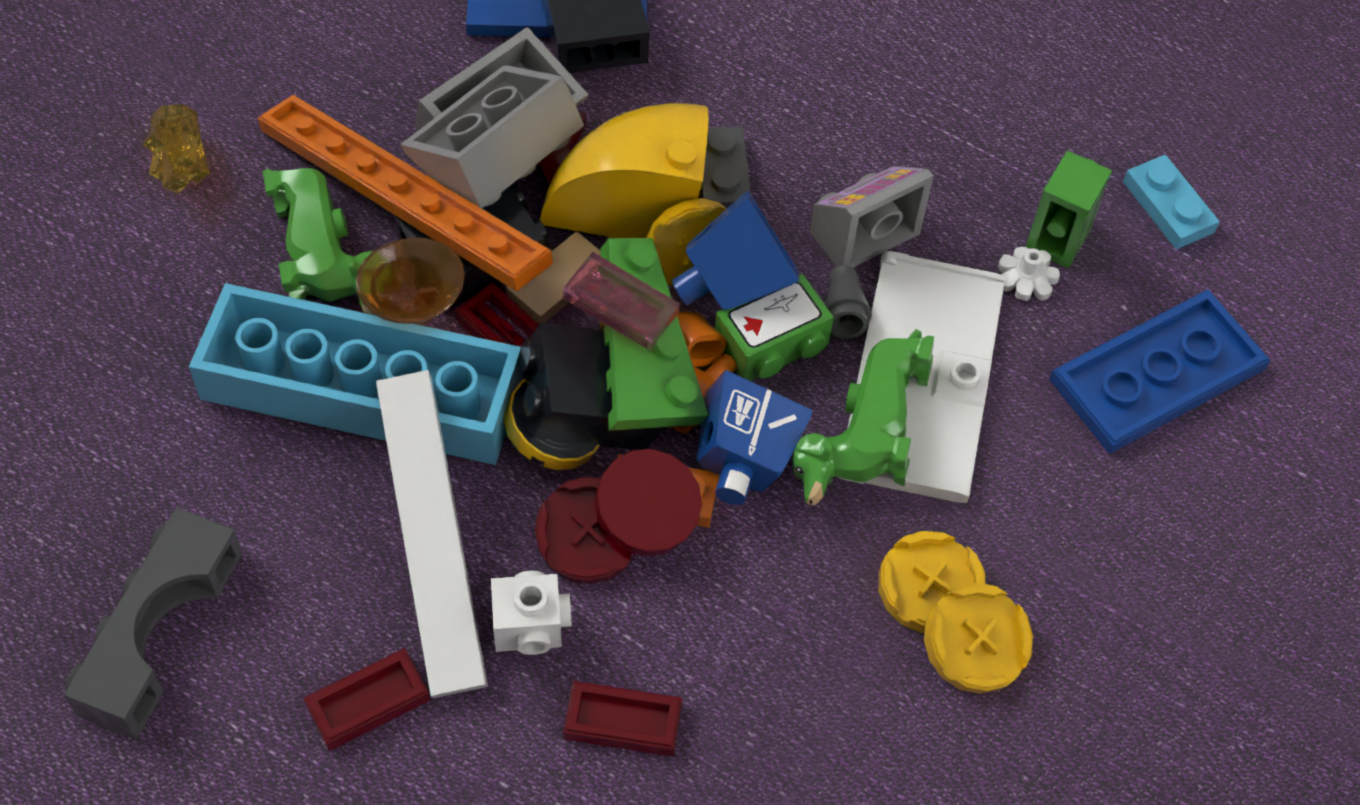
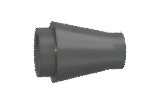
(847, 303)

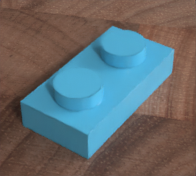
(1171, 201)

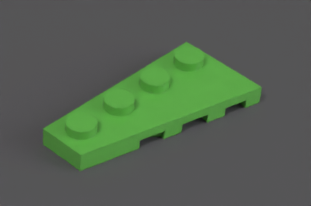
(646, 385)

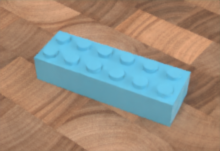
(325, 361)

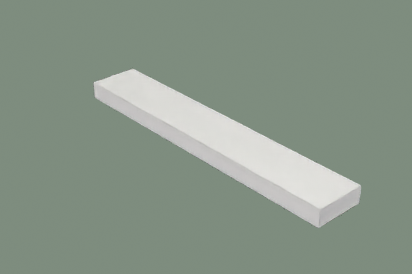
(431, 535)

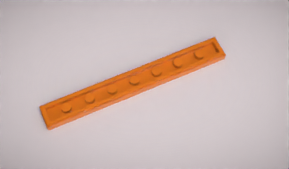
(407, 193)

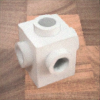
(529, 612)

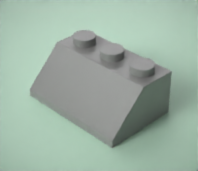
(520, 51)
(496, 133)

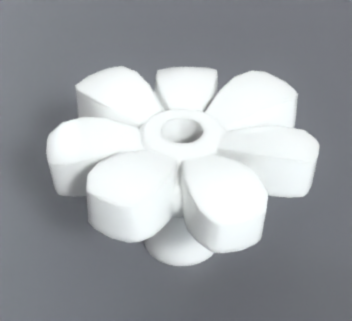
(1028, 273)

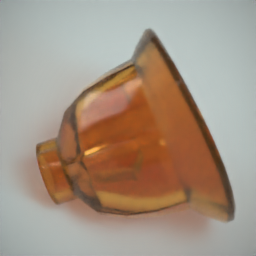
(410, 280)

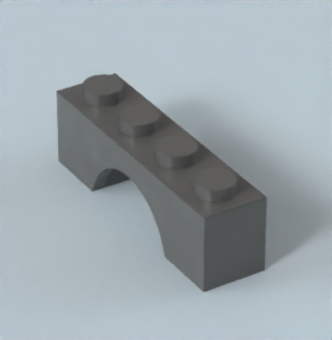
(185, 563)

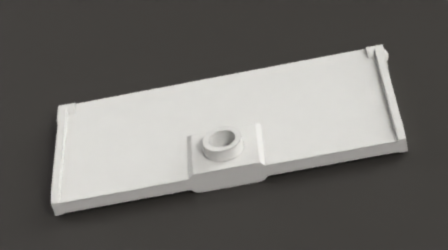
(946, 416)

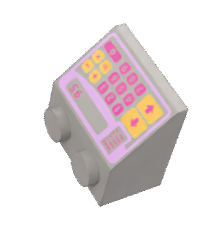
(871, 214)

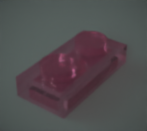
(621, 300)

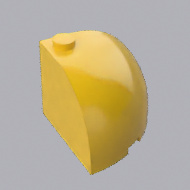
(630, 171)

